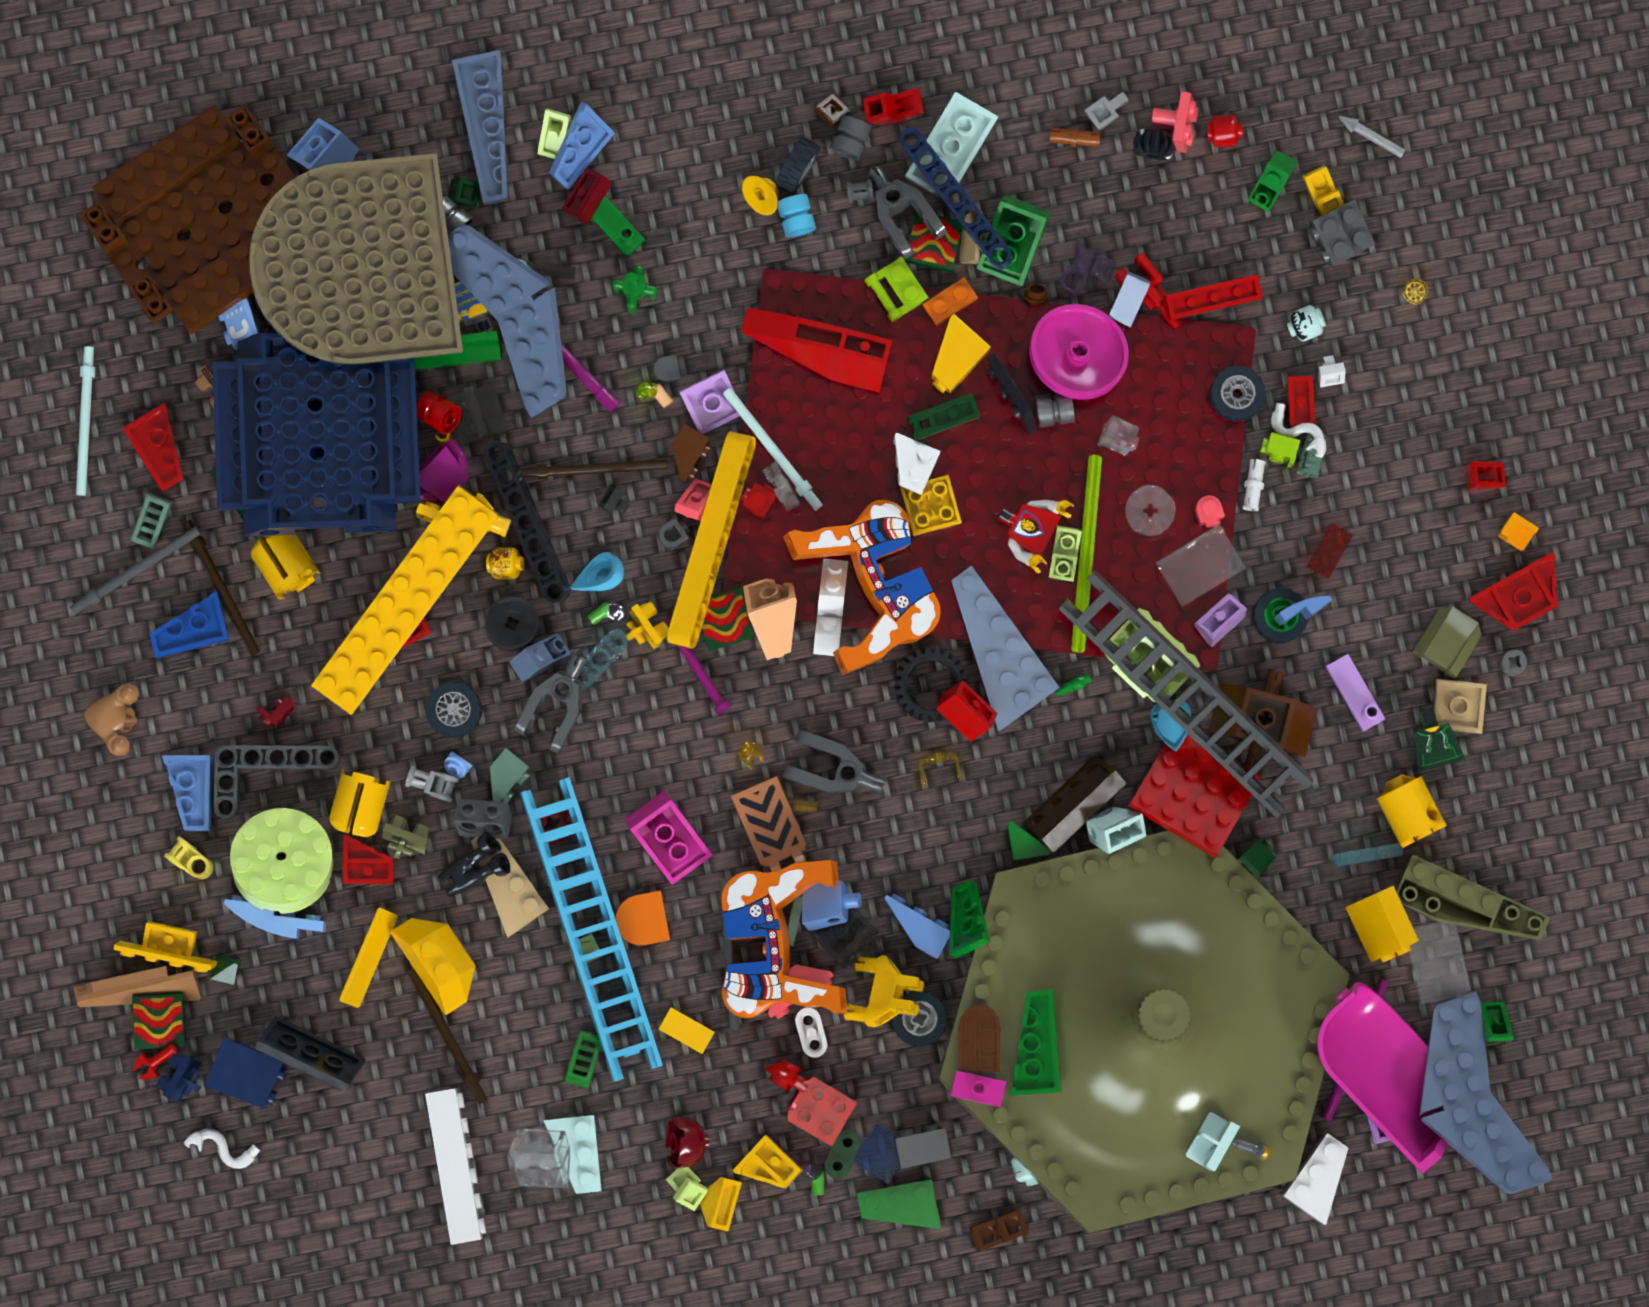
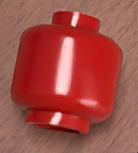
(1224, 131)

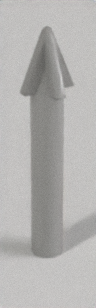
(1353, 125)

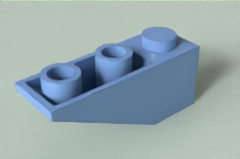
(924, 934)

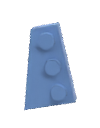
(580, 146)
(193, 788)

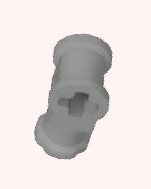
(434, 783)

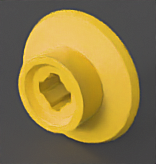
(761, 194)

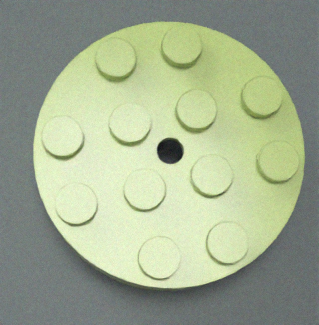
(281, 860)

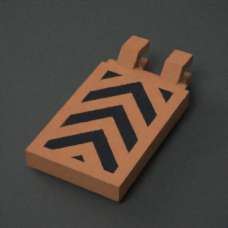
(770, 824)

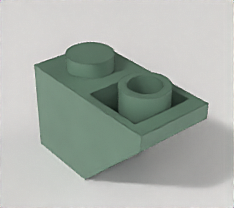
(506, 775)

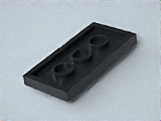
(310, 1054)

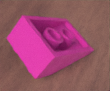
(668, 837)

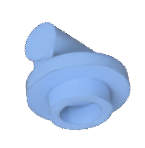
(456, 765)

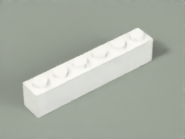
(454, 1166)

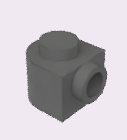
(674, 534)

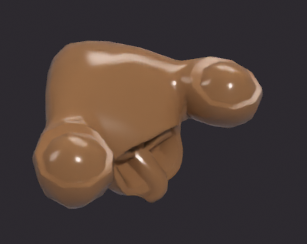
(111, 717)

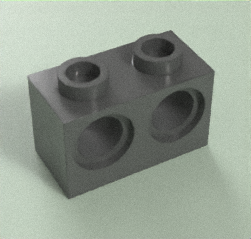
(480, 816)

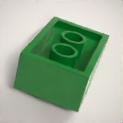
(1022, 230)

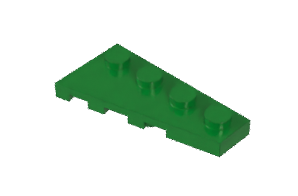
(1038, 1053)

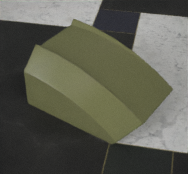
(1448, 640)

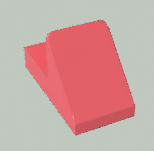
(694, 500)

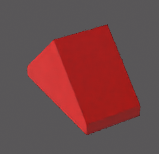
(1484, 475)

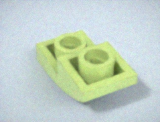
(1065, 553)

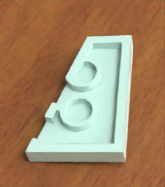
(584, 1159)

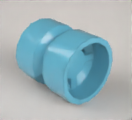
(796, 215)

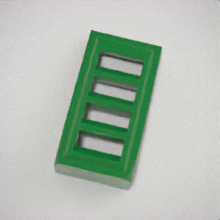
(577, 1079)

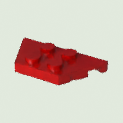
(1521, 595)

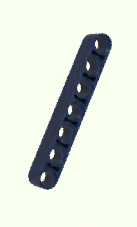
(952, 187)

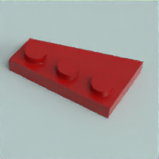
(156, 446)

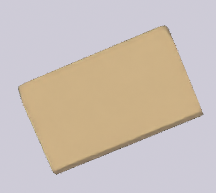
(968, 249)

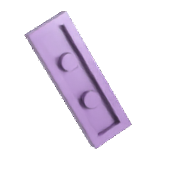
(1355, 693)

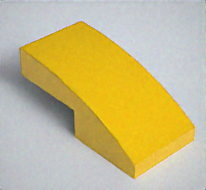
(1322, 190)

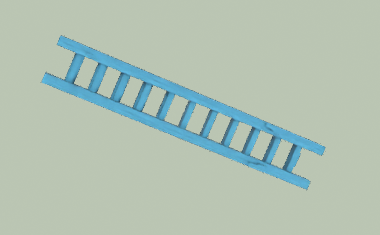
(609, 922)

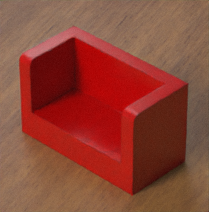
(966, 710)

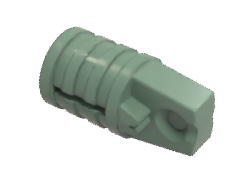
(1309, 464)

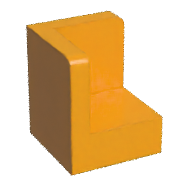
(1517, 531)

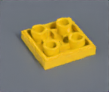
(933, 508)

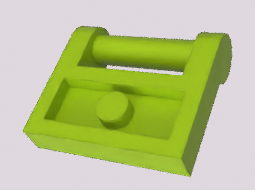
(904, 286)

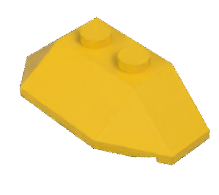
(437, 960)

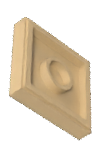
(1460, 704)

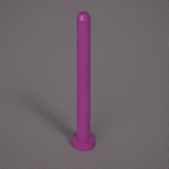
(721, 705)

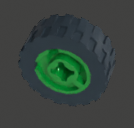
(1267, 609)

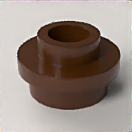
(1036, 294)

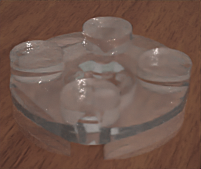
(782, 486)
(1159, 521)

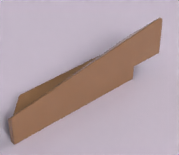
(121, 988)

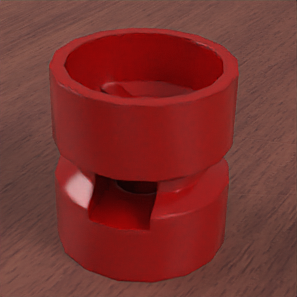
(438, 412)

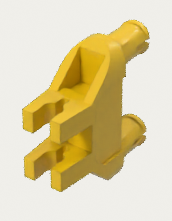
(886, 992)

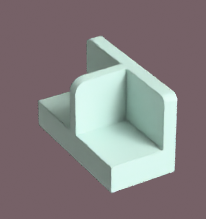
(1212, 1141)

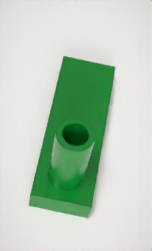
(617, 228)

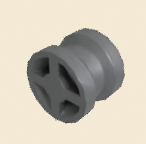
(1510, 666)

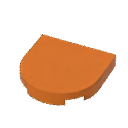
(643, 919)

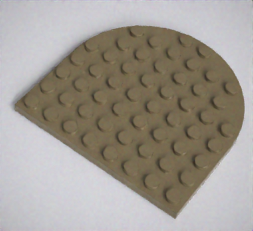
(359, 262)

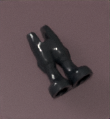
(465, 868)

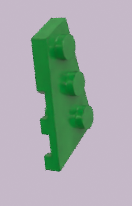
(968, 922)
(902, 1204)

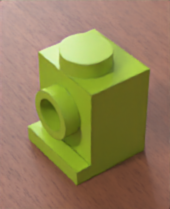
(1280, 448)

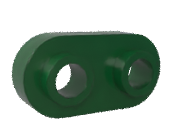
(842, 1154)

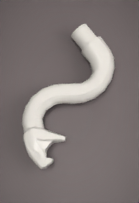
(1277, 425)
(240, 1162)

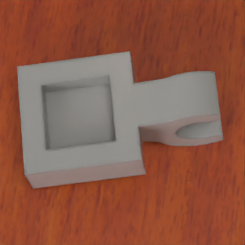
(1104, 111)

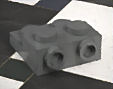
(1341, 233)

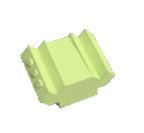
(1143, 648)

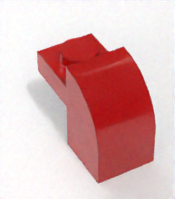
(891, 108)

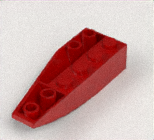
(823, 348)

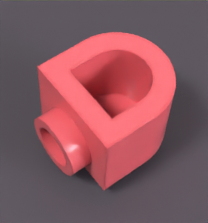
(1209, 511)

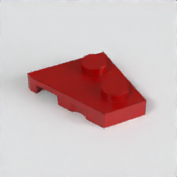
(365, 864)

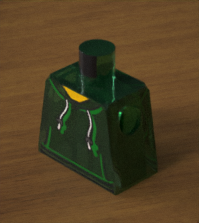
(1435, 743)

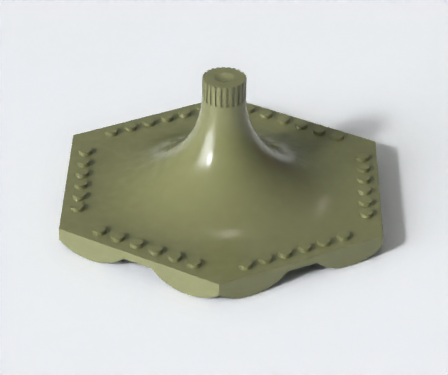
(1170, 1004)

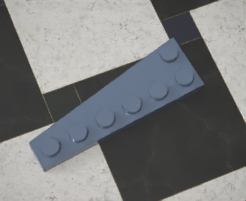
(483, 109)

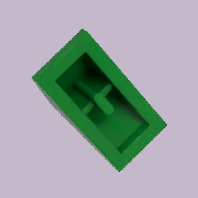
(1023, 845)
(1496, 1022)

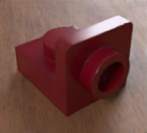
(282, 710)

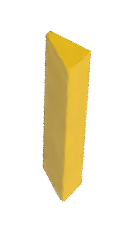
(368, 957)

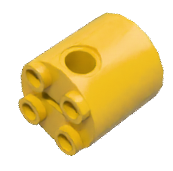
(1410, 809)

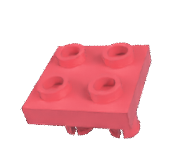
(1178, 121)

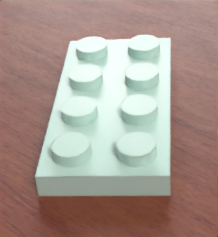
(955, 139)

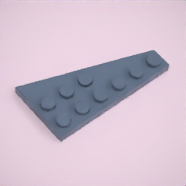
(1007, 664)

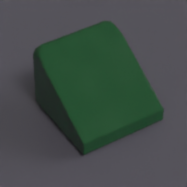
(464, 192)

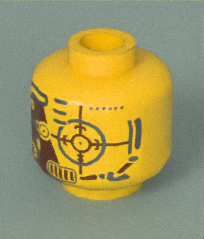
(505, 563)

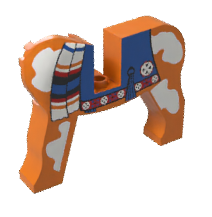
(904, 604)
(754, 910)

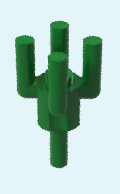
(634, 288)

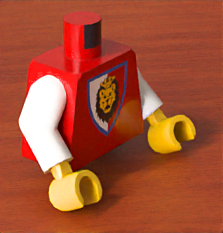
(1033, 528)

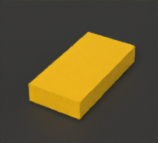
(686, 1030)

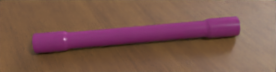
(601, 393)

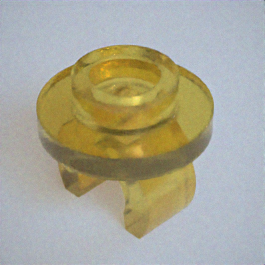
(748, 751)

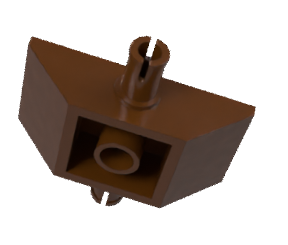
(1289, 719)

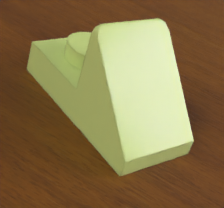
(553, 132)

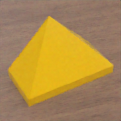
(720, 1203)

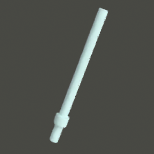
(87, 372)
(802, 487)

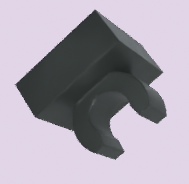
(612, 500)

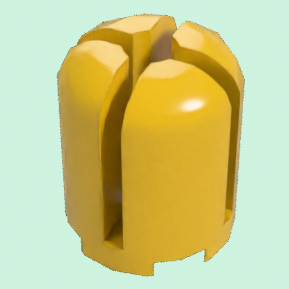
(284, 563)
(347, 800)

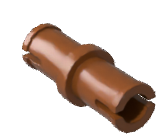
(1074, 137)

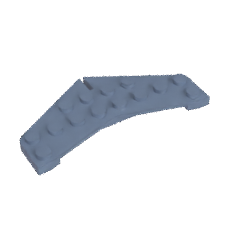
(525, 320)
(1470, 1115)

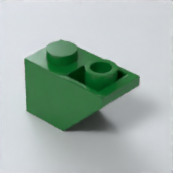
(1272, 180)

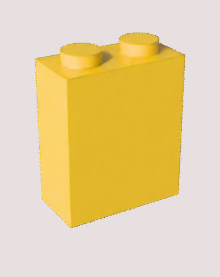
(1382, 925)

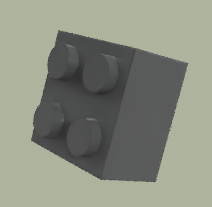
(921, 1147)

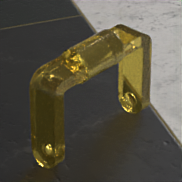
(938, 758)

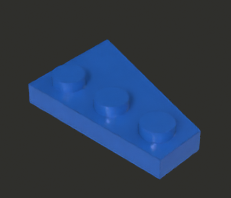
(193, 629)

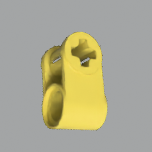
(186, 856)

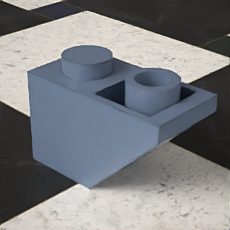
(539, 657)

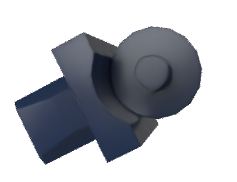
(183, 1078)

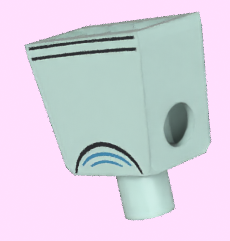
(1115, 828)

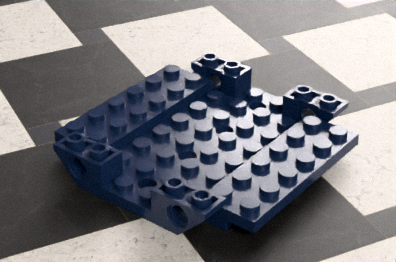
(269, 431)

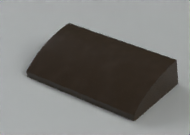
(1074, 803)

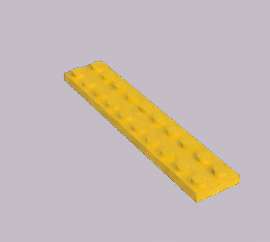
(405, 600)

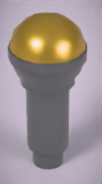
(1259, 1150)

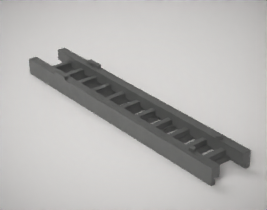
(1156, 692)

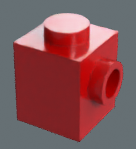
(759, 500)

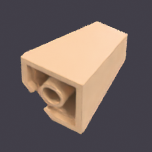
(772, 615)

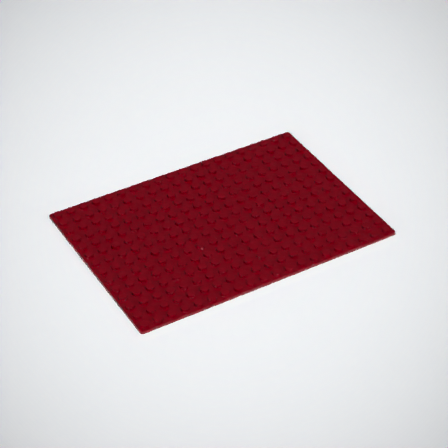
(847, 453)

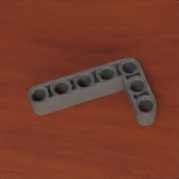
(264, 763)

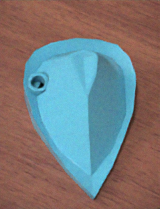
(600, 574)
(1167, 727)

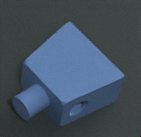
(827, 905)

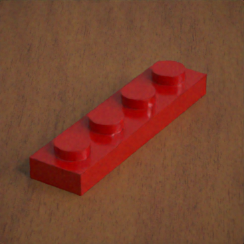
(1212, 297)

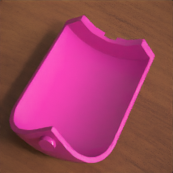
(1381, 1069)

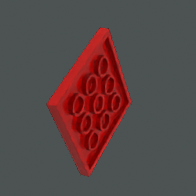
(1192, 796)

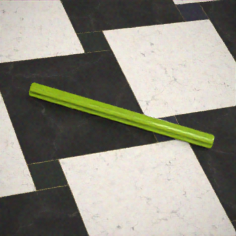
(1087, 546)

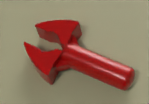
(154, 1061)

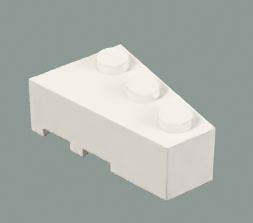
(1318, 1179)

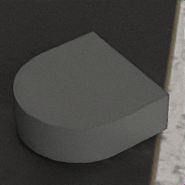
(667, 369)

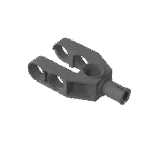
(908, 197)
(572, 699)
(838, 784)

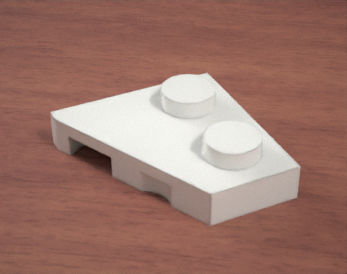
(914, 462)

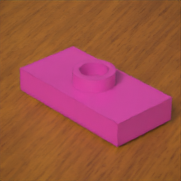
(978, 1089)

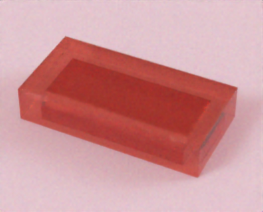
(1329, 550)

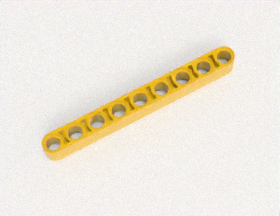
(711, 539)

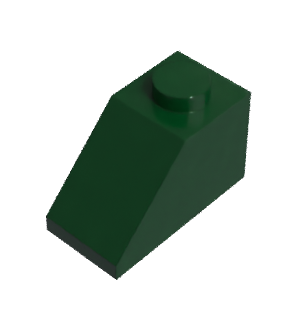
(1257, 857)

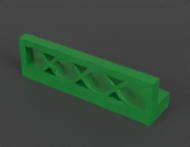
(476, 349)

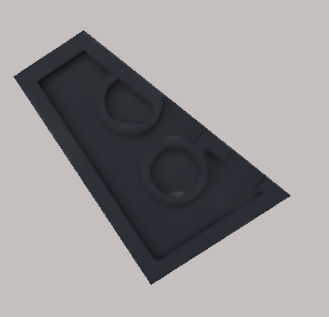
(1011, 393)

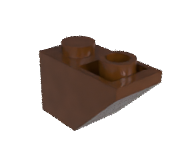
(688, 450)

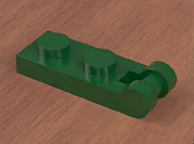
(944, 416)

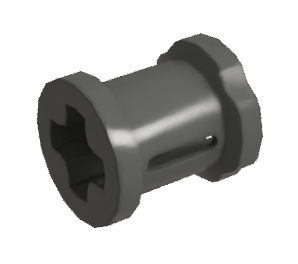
(851, 187)

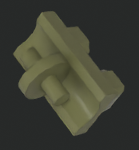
(404, 841)

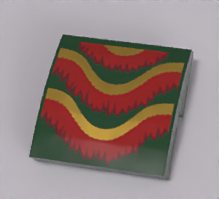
(934, 253)
(727, 620)
(158, 1020)

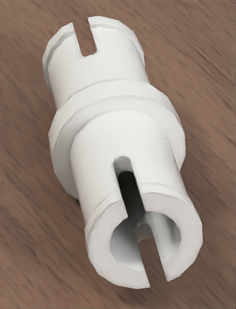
(1254, 485)

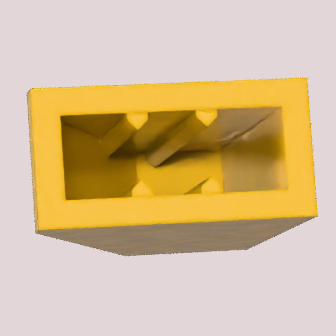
(958, 355)

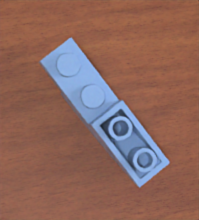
(282, 925)

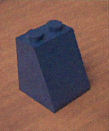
(246, 1073)

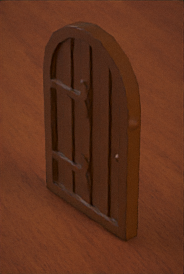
(979, 1040)

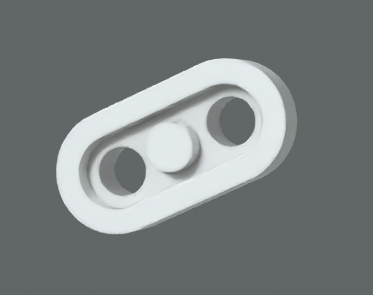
(811, 1032)

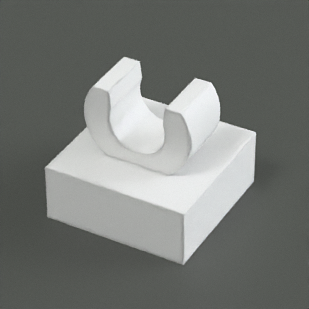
(1331, 373)

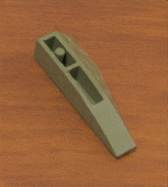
(1464, 903)

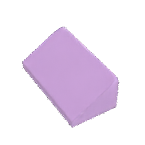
(1221, 619)

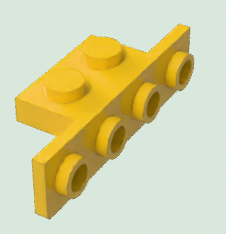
(167, 944)

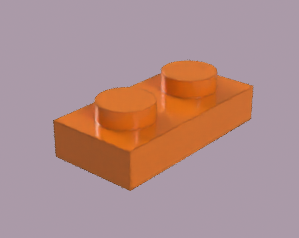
(950, 301)

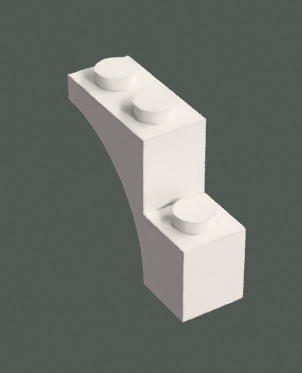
(830, 606)

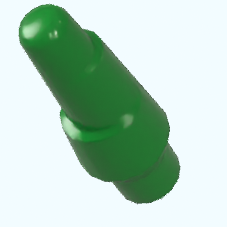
(1074, 684)

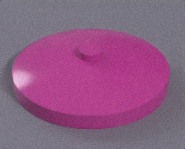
(1078, 351)

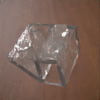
(541, 1158)

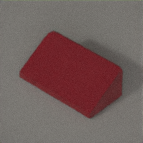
(586, 196)

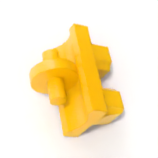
(641, 616)

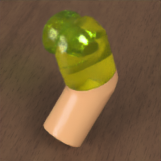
(654, 390)

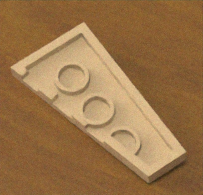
(513, 894)

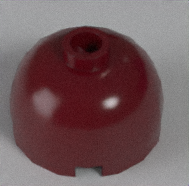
(686, 1142)

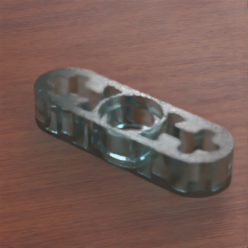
(617, 650)
(1367, 855)

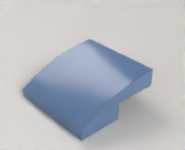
(1306, 607)

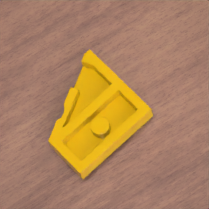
(769, 1164)

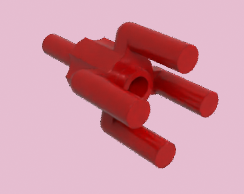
(1155, 292)

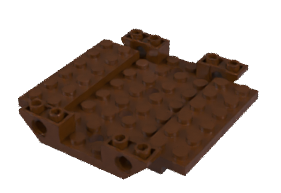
(181, 190)

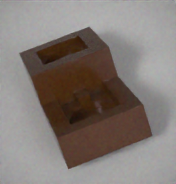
(998, 1230)

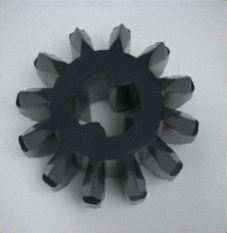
(1154, 144)

